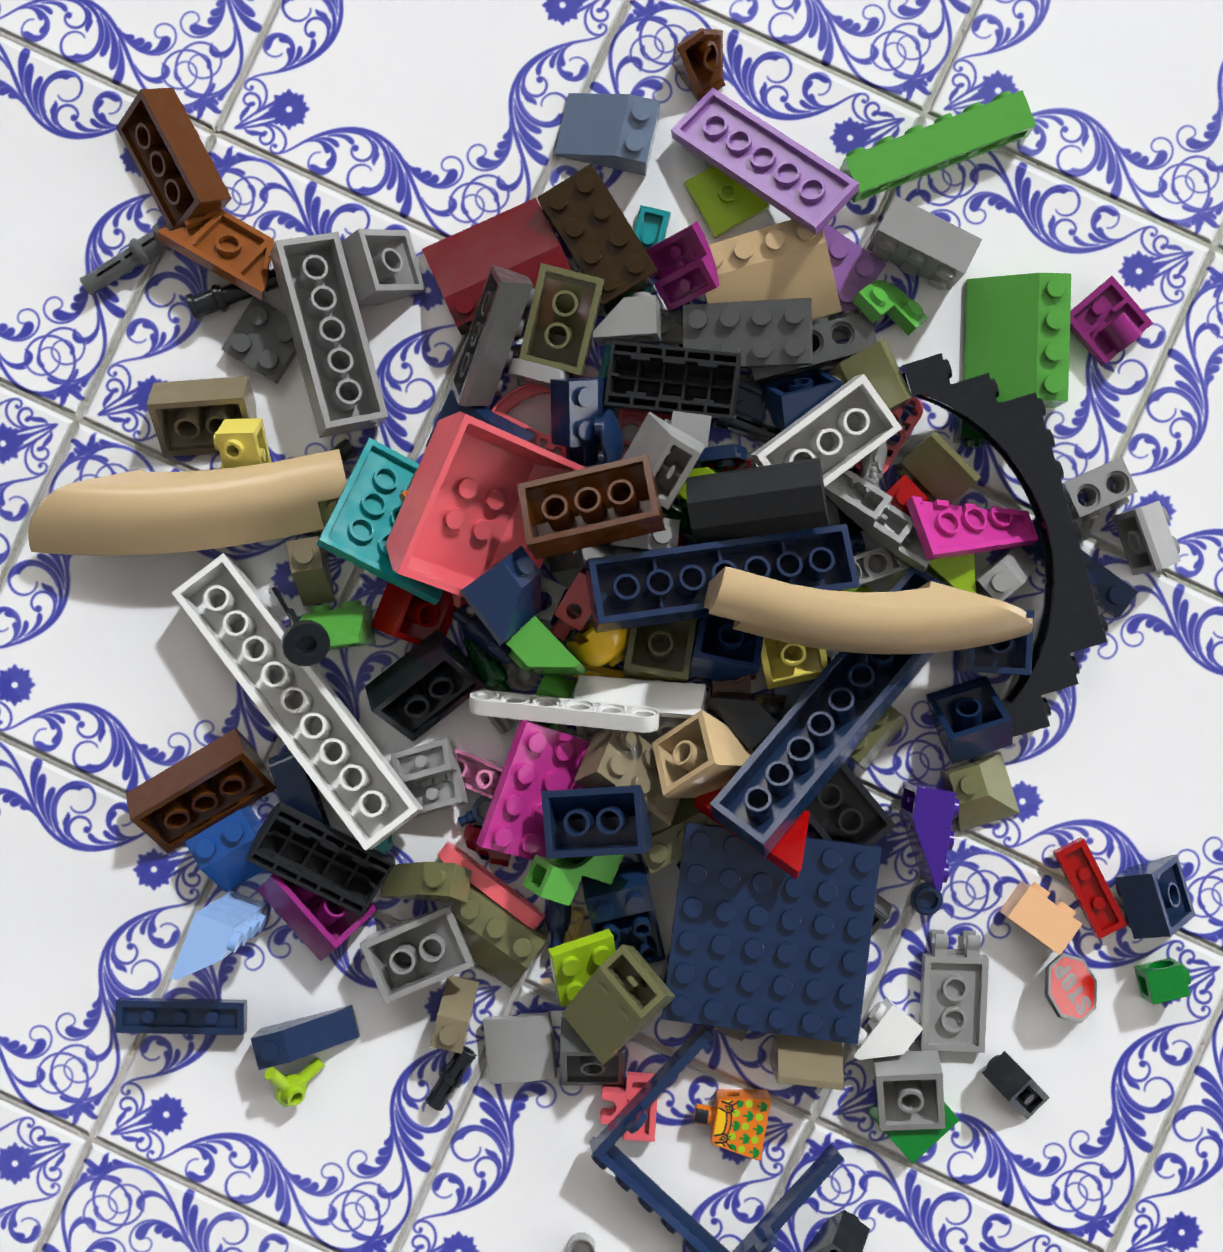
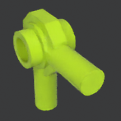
(289, 1088)

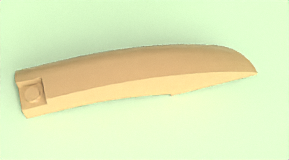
(864, 622)

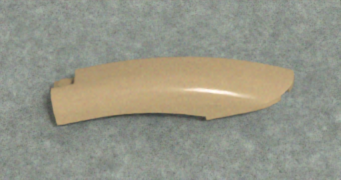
(188, 509)

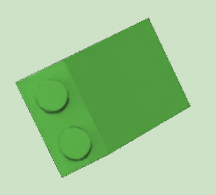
(345, 626)

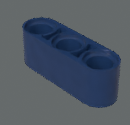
(296, 786)

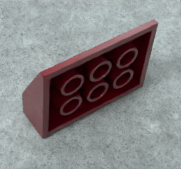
(511, 240)

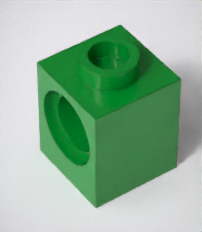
(1163, 980)

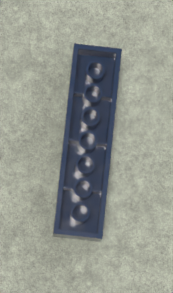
(674, 581)

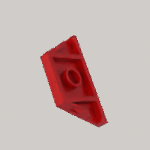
(787, 852)

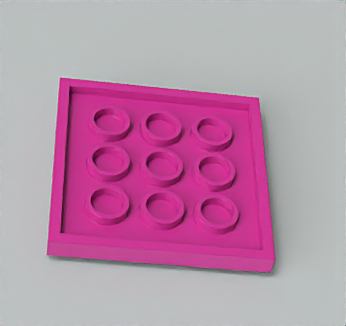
(536, 763)

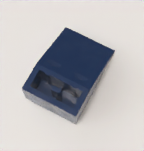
(626, 911)

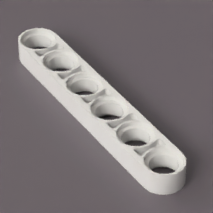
(564, 711)

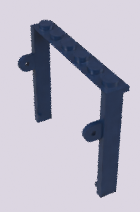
(653, 1197)

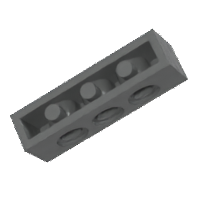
(859, 336)

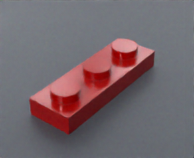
(1090, 888)

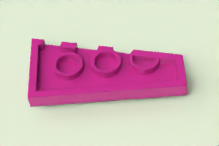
(966, 529)

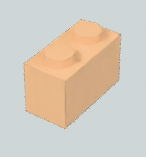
(1041, 917)

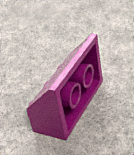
(313, 918)

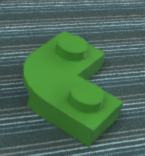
(885, 298)

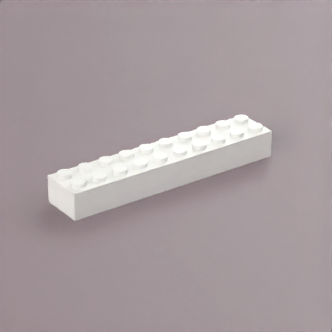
(297, 703)

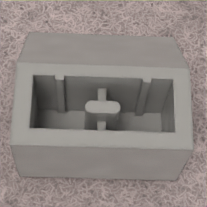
(670, 455)

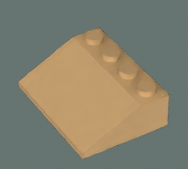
(775, 265)

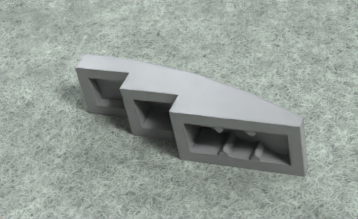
(877, 517)

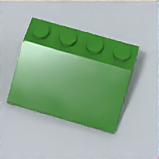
(1020, 334)

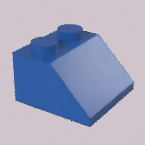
(224, 849)

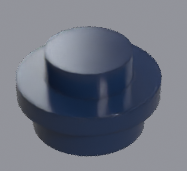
(926, 899)

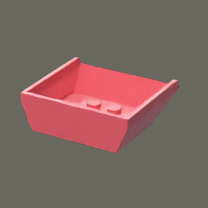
(466, 503)

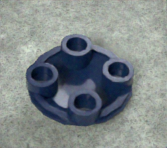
(611, 438)

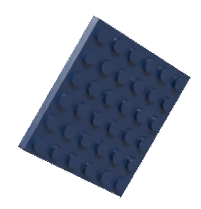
(771, 947)

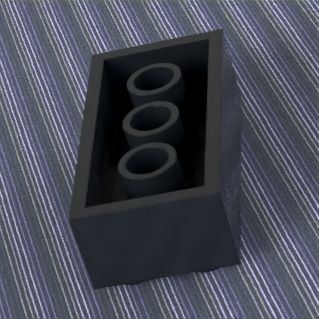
(848, 811)

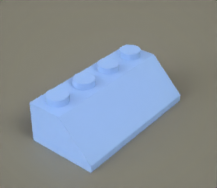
(219, 931)

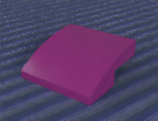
(684, 266)

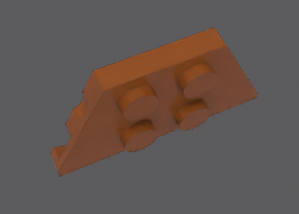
(225, 248)

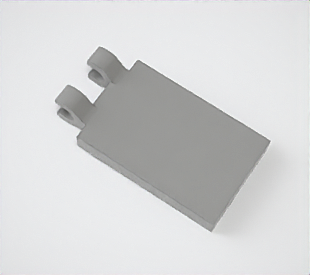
(953, 995)

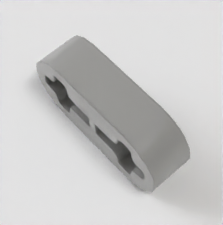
(534, 372)

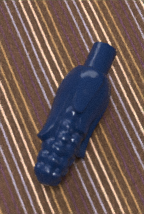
(480, 636)
(557, 921)

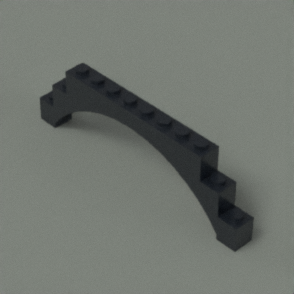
(1070, 608)

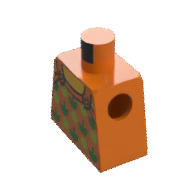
(737, 1120)

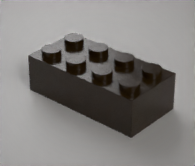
(598, 236)

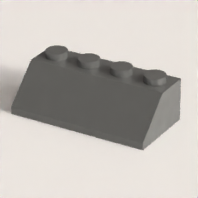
(491, 337)

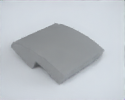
(431, 775)
(520, 1048)

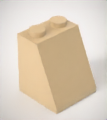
(698, 756)

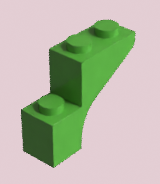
(560, 877)

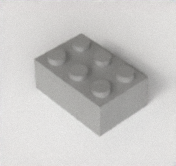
(923, 244)

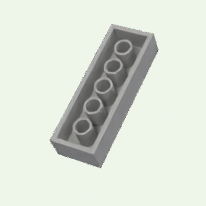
(328, 334)

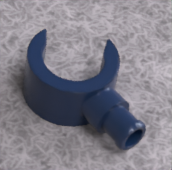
(473, 815)

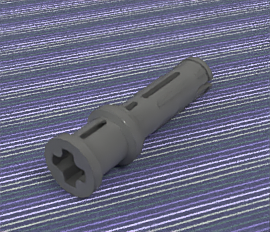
(139, 252)

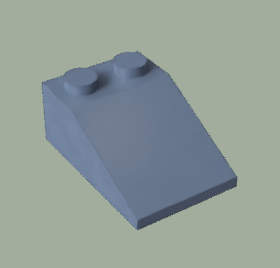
(609, 130)

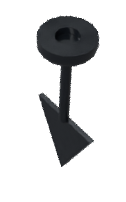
(305, 640)

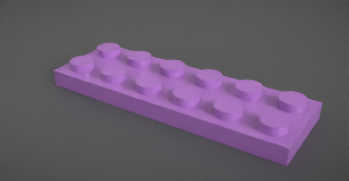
(765, 161)

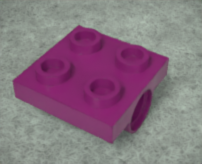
(1108, 321)

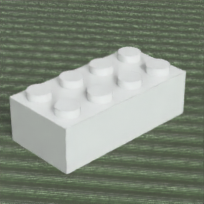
(835, 430)

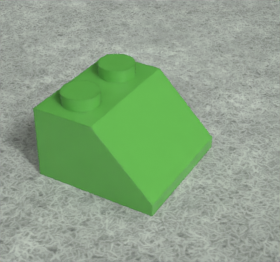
(542, 652)

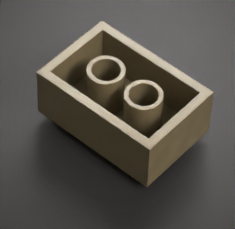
(626, 760)

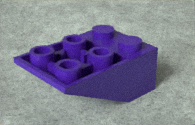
(927, 820)

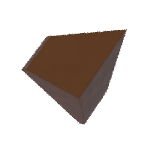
(700, 61)

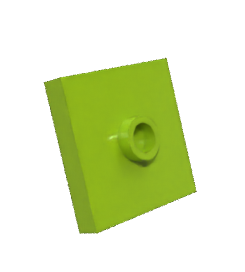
(723, 201)

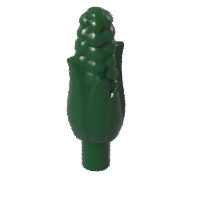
(488, 668)

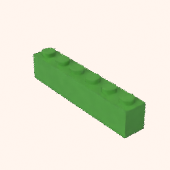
(939, 145)

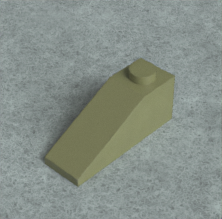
(428, 882)

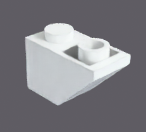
(886, 1033)

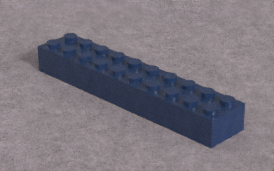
(814, 739)

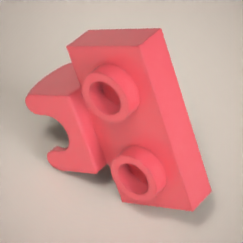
(621, 1097)

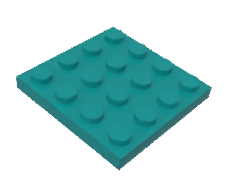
(367, 515)

